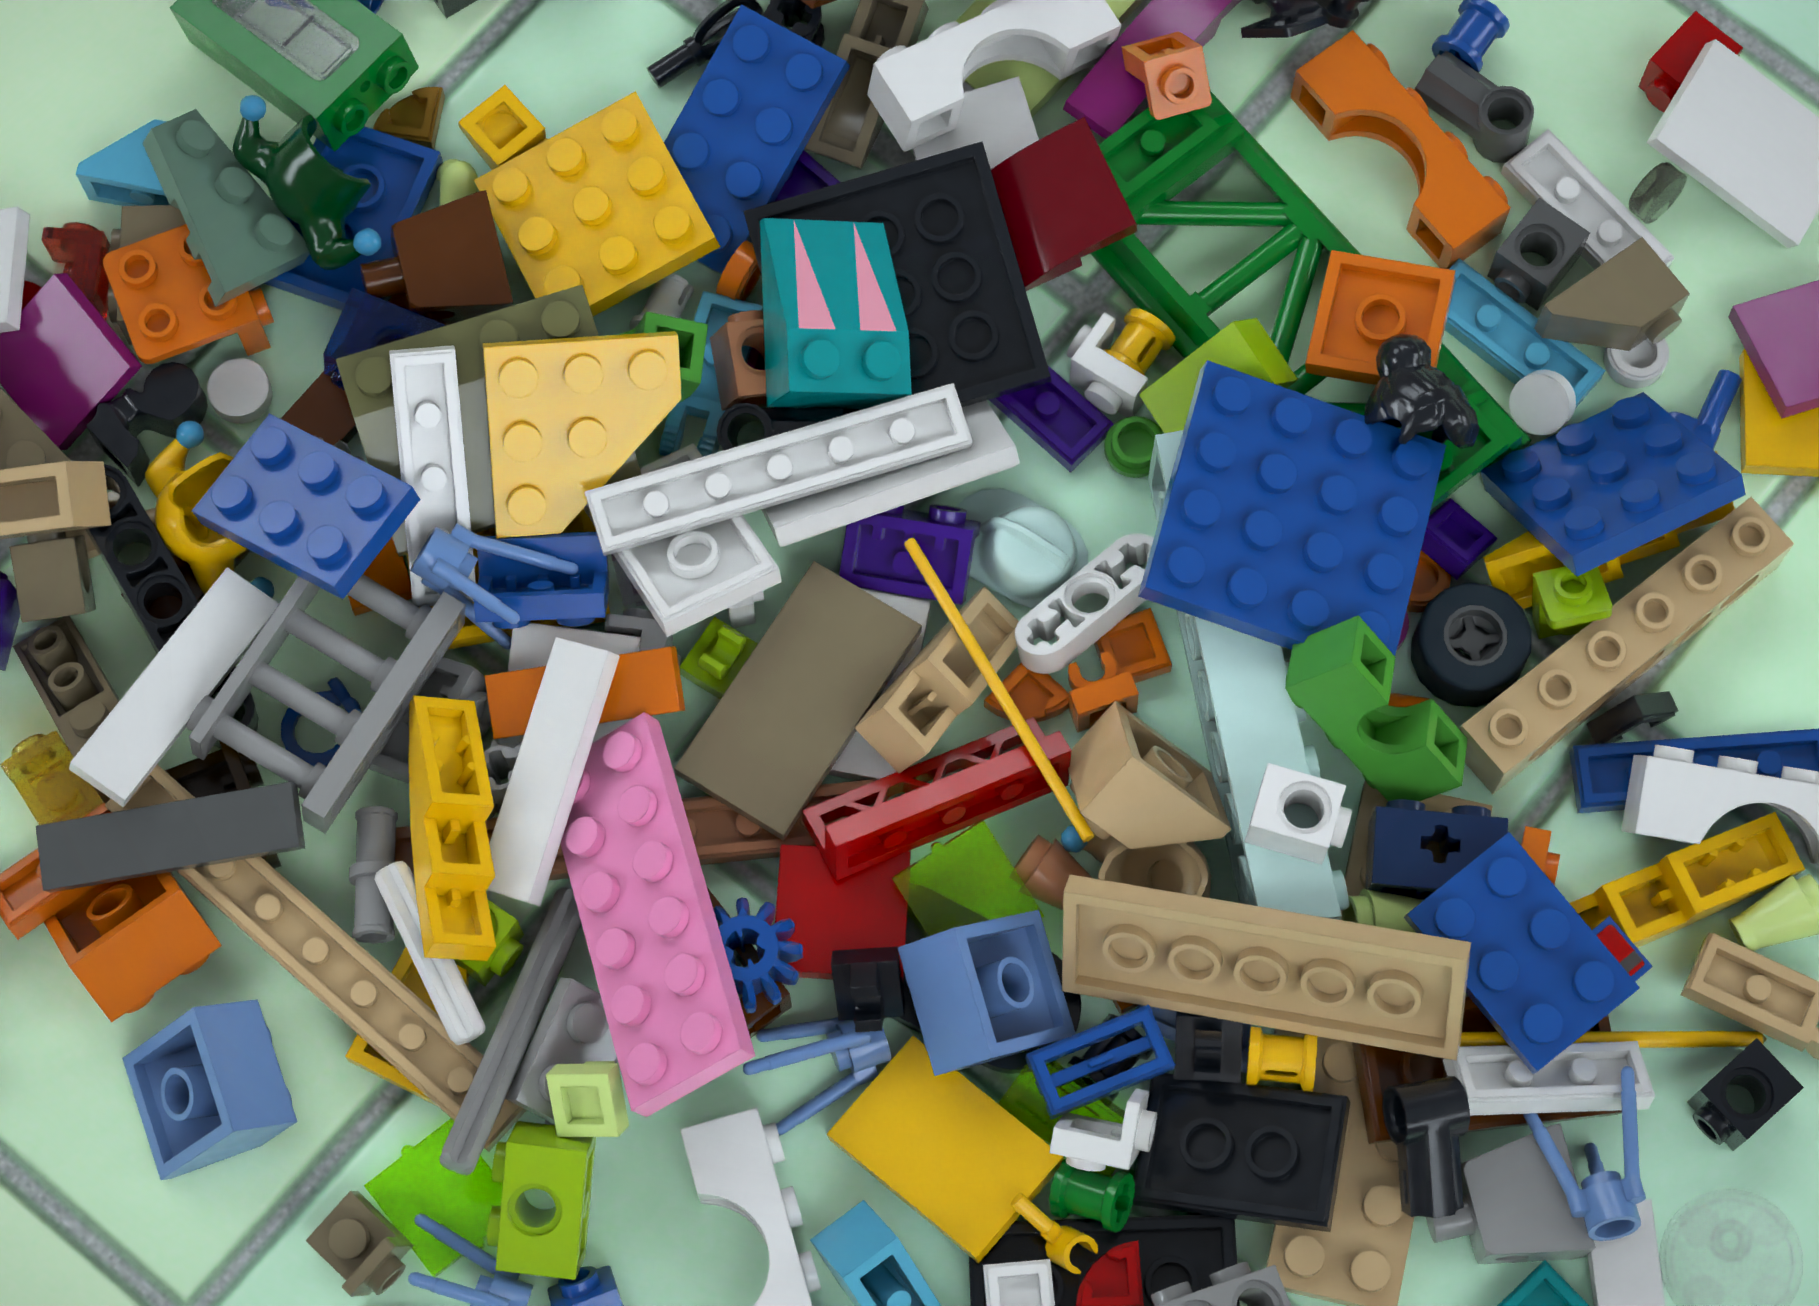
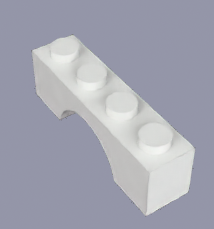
(922, 85)
(1683, 799)
(736, 1171)

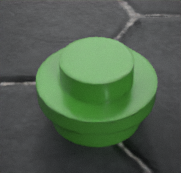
(1130, 445)

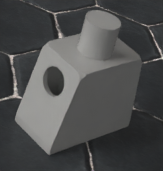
(1516, 1207)

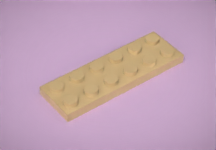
(1264, 966)

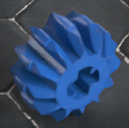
(772, 950)

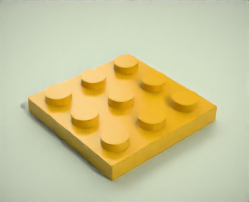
(598, 208)

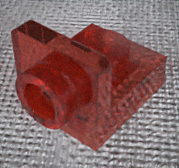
(83, 252)

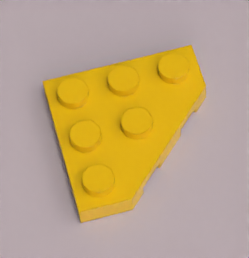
(569, 419)

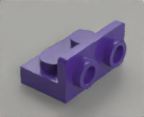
(879, 561)

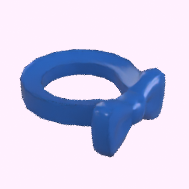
(337, 695)

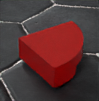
(1113, 1279)

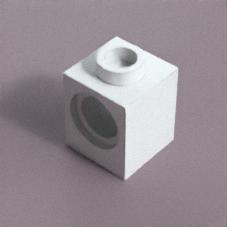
(1287, 787)

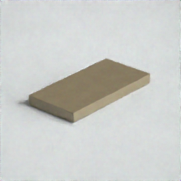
(798, 700)

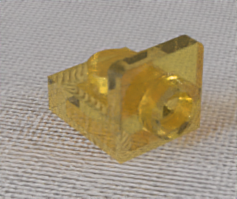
(44, 780)

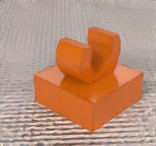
(1092, 698)

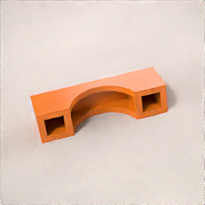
(1355, 94)

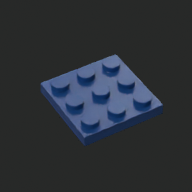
(1612, 483)

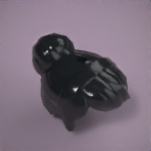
(1419, 395)

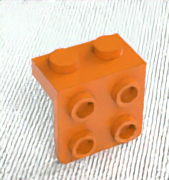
(169, 304)

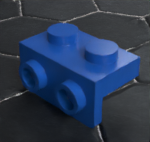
(546, 593)

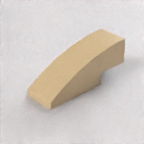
(938, 684)

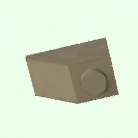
(1617, 303)

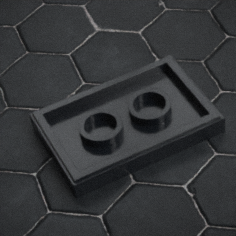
(1243, 1152)

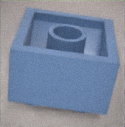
(986, 991)
(209, 1087)

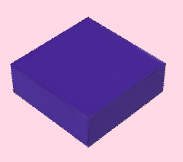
(1456, 539)

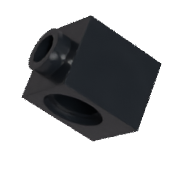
(1766, 1081)

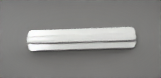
(439, 975)

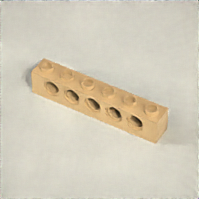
(1622, 648)

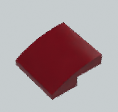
(1060, 203)

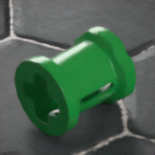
(1092, 1196)

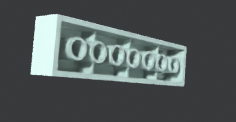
(1244, 727)

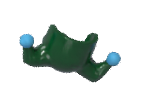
(305, 186)

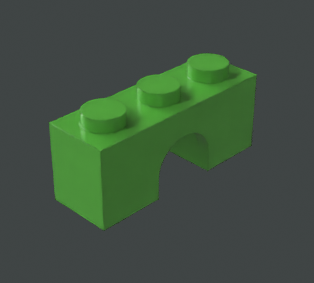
(1345, 687)

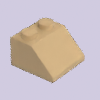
(1142, 785)

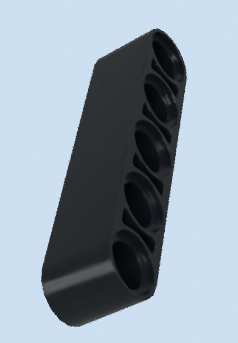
(151, 578)

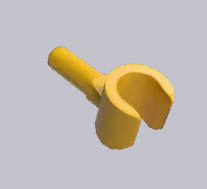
(1058, 1238)

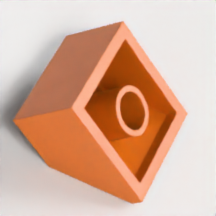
(132, 940)

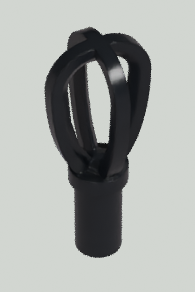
(692, 50)

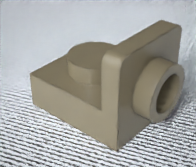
(361, 1246)

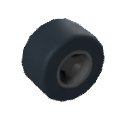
(1472, 620)

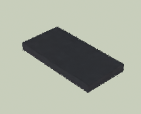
(1169, 1251)

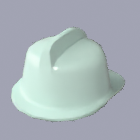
(1022, 546)

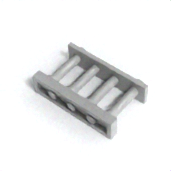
(357, 733)

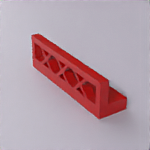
(932, 808)

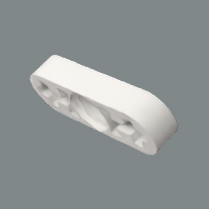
(1082, 628)

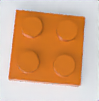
(1369, 302)

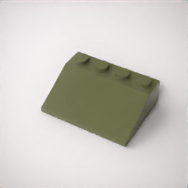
(371, 399)

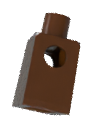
(444, 263)

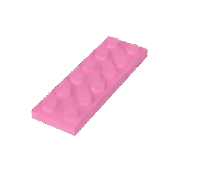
(651, 922)

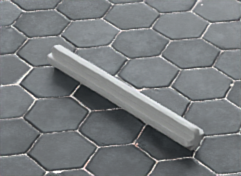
(512, 1035)

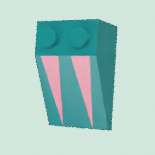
(831, 315)

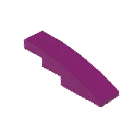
(1112, 95)

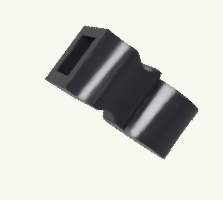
(168, 399)

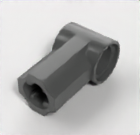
(1474, 102)

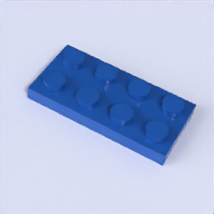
(750, 123)

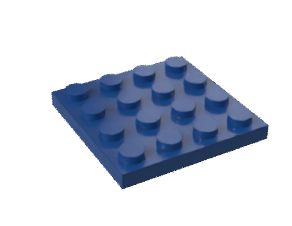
(1289, 514)

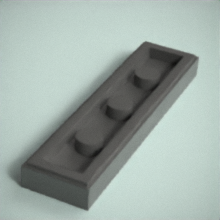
(170, 837)

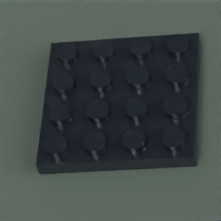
(951, 269)

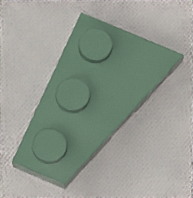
(225, 209)

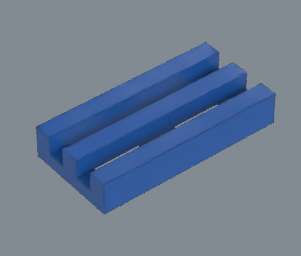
(1048, 1083)

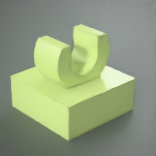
(587, 1099)

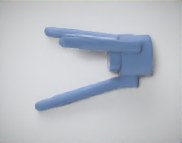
(447, 565)
(848, 1049)
(1605, 1197)
(497, 1291)

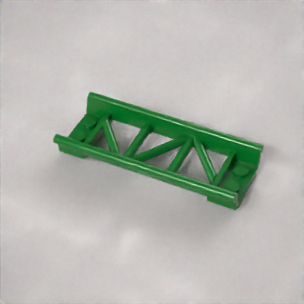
(1162, 158)

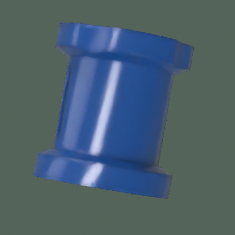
(1473, 32)

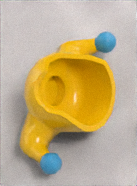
(178, 494)

